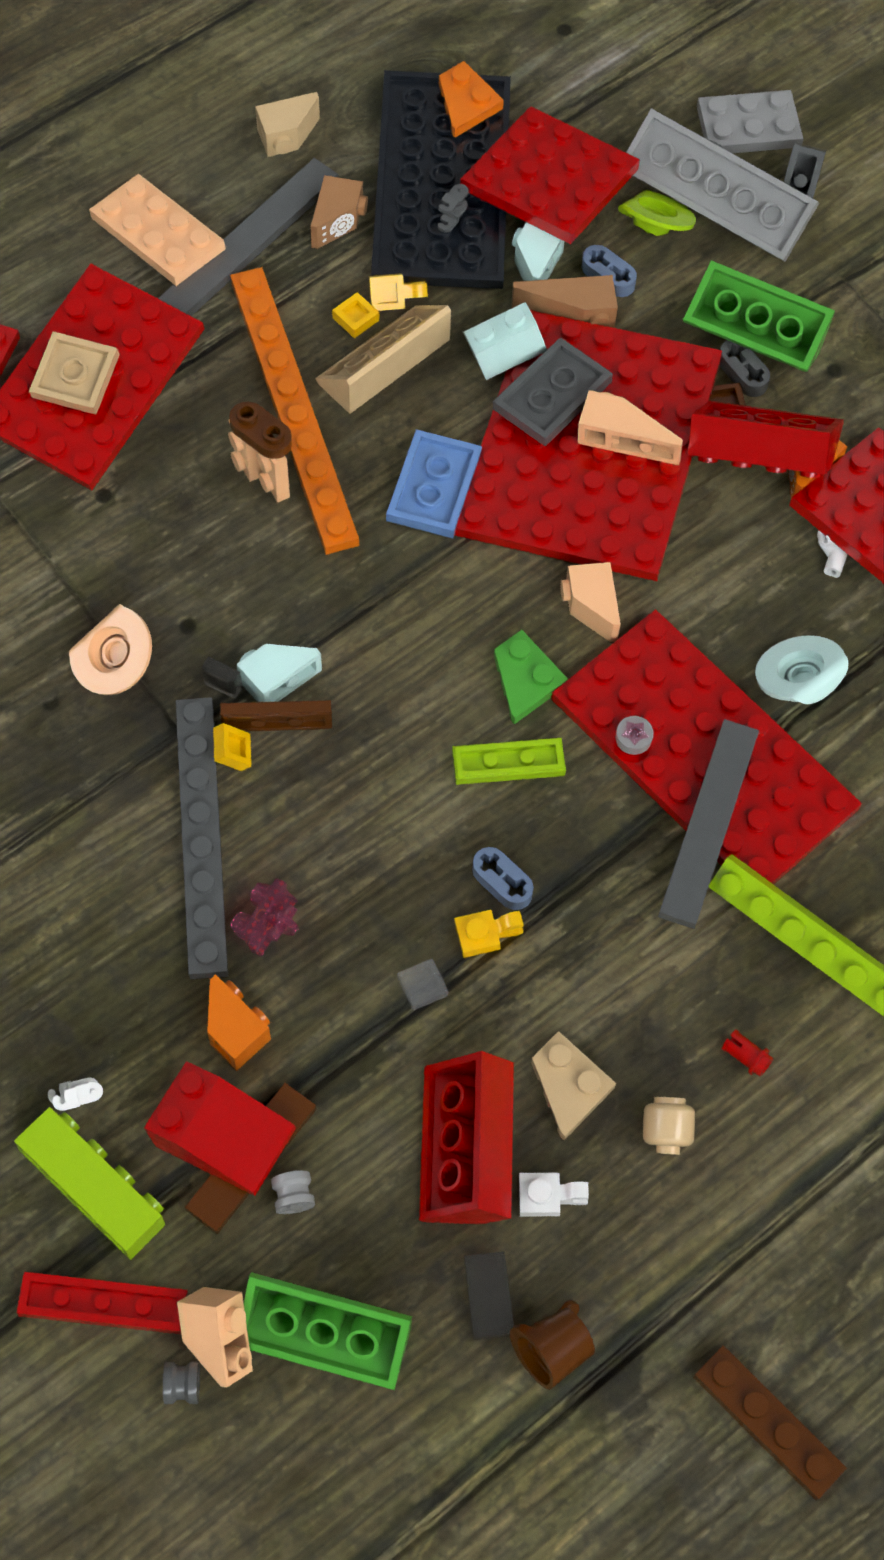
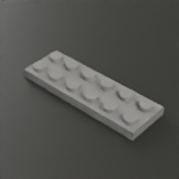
(720, 185)

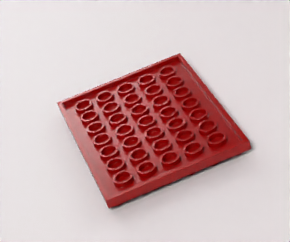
(586, 499)

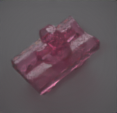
(269, 919)

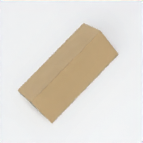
(387, 355)

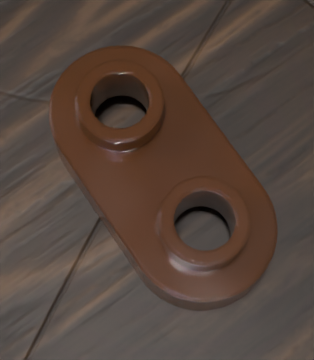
(256, 430)

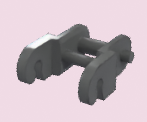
(456, 207)

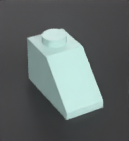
(536, 252)
(277, 670)

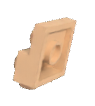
(271, 472)

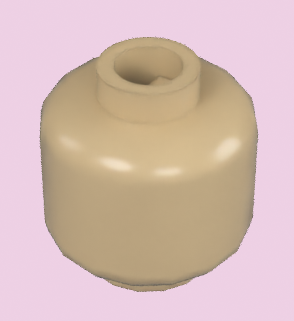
(669, 1124)

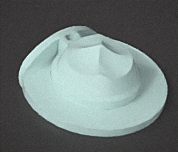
(801, 669)

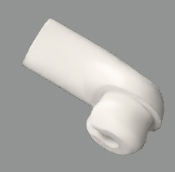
(835, 555)

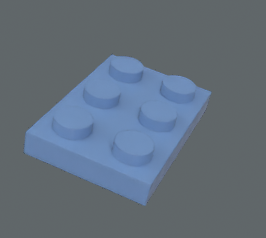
(433, 483)

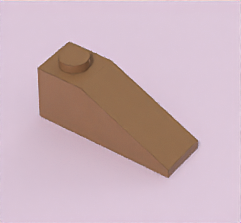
(576, 298)

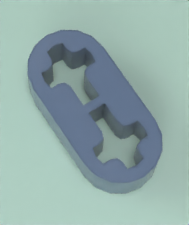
(610, 265)
(497, 884)

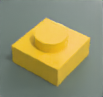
(355, 315)
(232, 747)

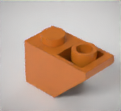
(232, 1026)

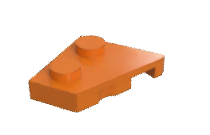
(467, 98)

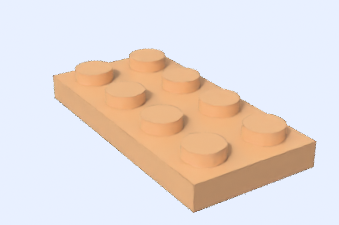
(157, 229)

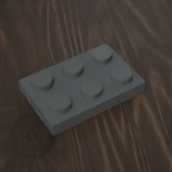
(551, 391)

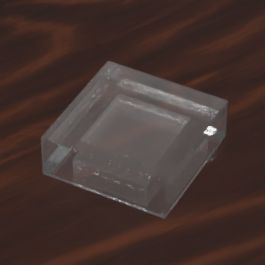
(422, 984)

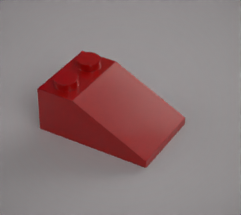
(218, 1128)

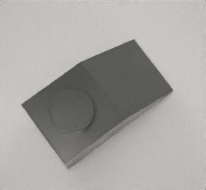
(804, 168)

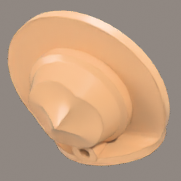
(113, 653)

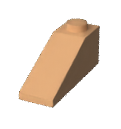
(621, 427)

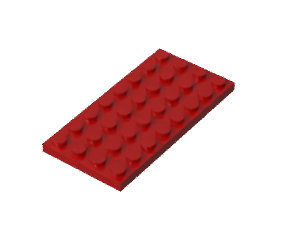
(658, 674)

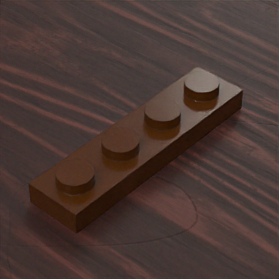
(769, 1422)

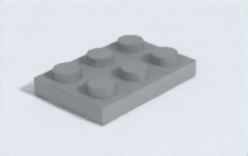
(751, 121)

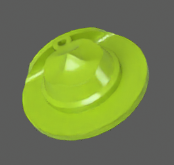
(657, 213)

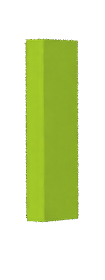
(508, 761)

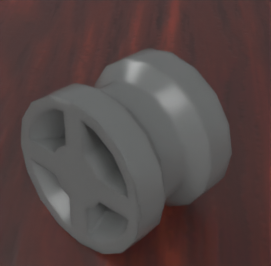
(181, 1382)

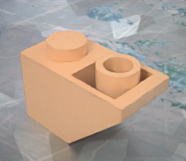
(217, 1333)

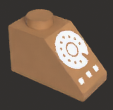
(337, 209)

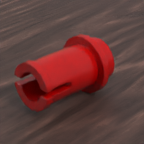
(748, 1053)

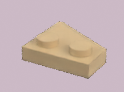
(570, 1082)

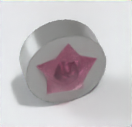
(634, 735)

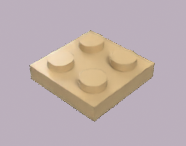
(74, 372)

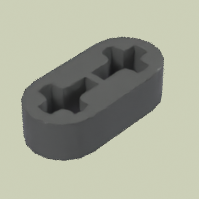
(746, 366)

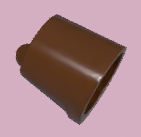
(553, 1345)

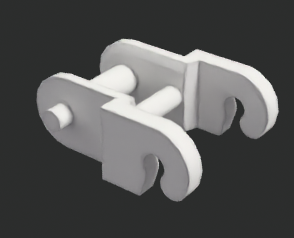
(75, 1093)

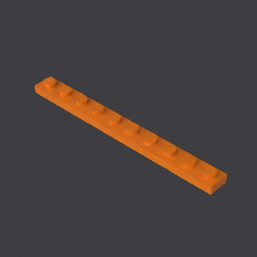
(295, 411)

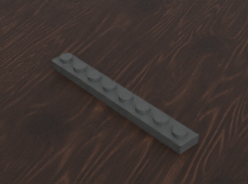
(201, 840)

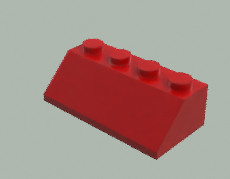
(764, 438)
(467, 1140)

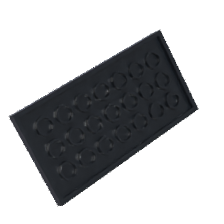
(416, 170)

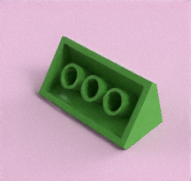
(759, 316)
(325, 1331)

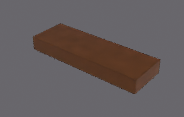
(277, 715)

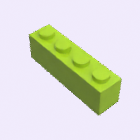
(90, 1182)

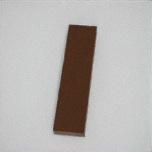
(218, 1199)

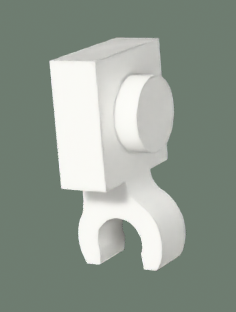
(543, 1194)

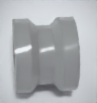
(293, 1192)

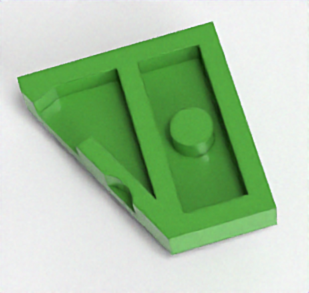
(526, 675)

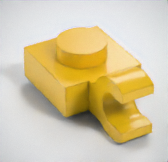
(389, 291)
(481, 933)

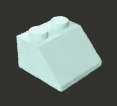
(505, 340)

